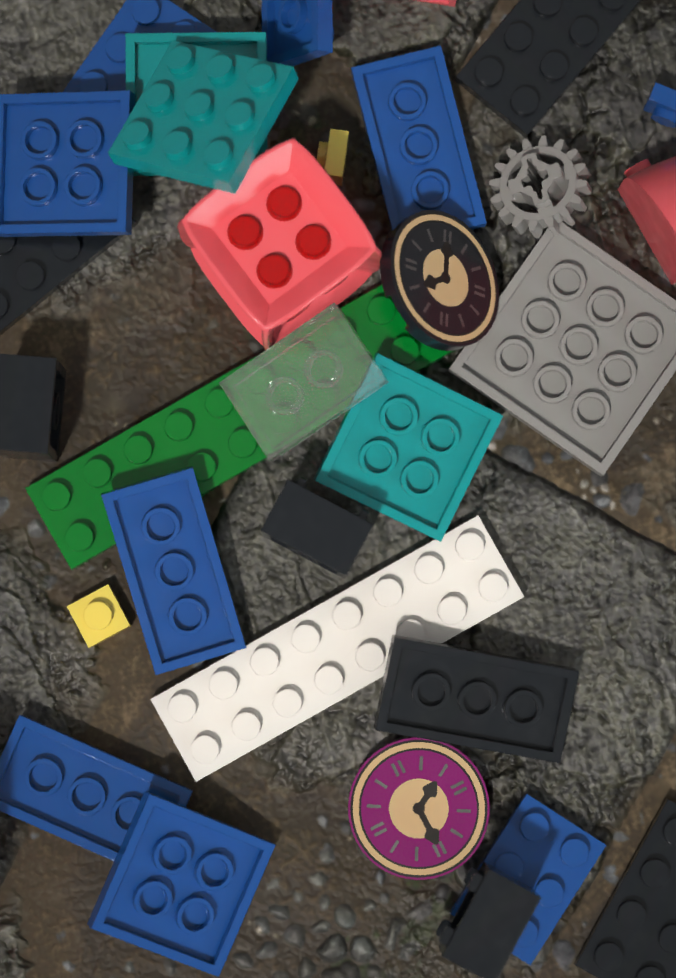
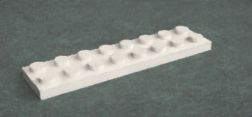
(334, 648)

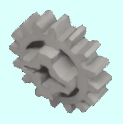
(560, 186)

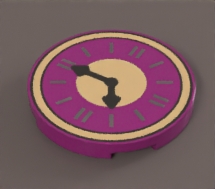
(418, 808)

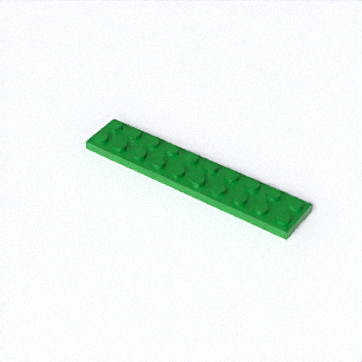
(192, 432)

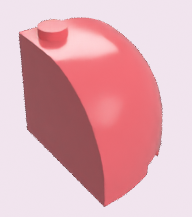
(651, 199)

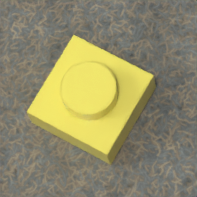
(333, 154)
(99, 616)

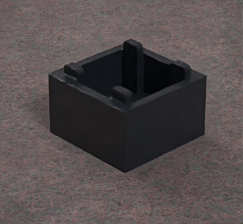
(31, 407)
(316, 528)
(487, 921)

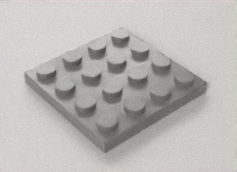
(576, 348)

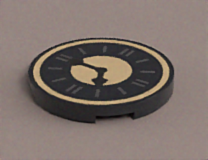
(440, 280)

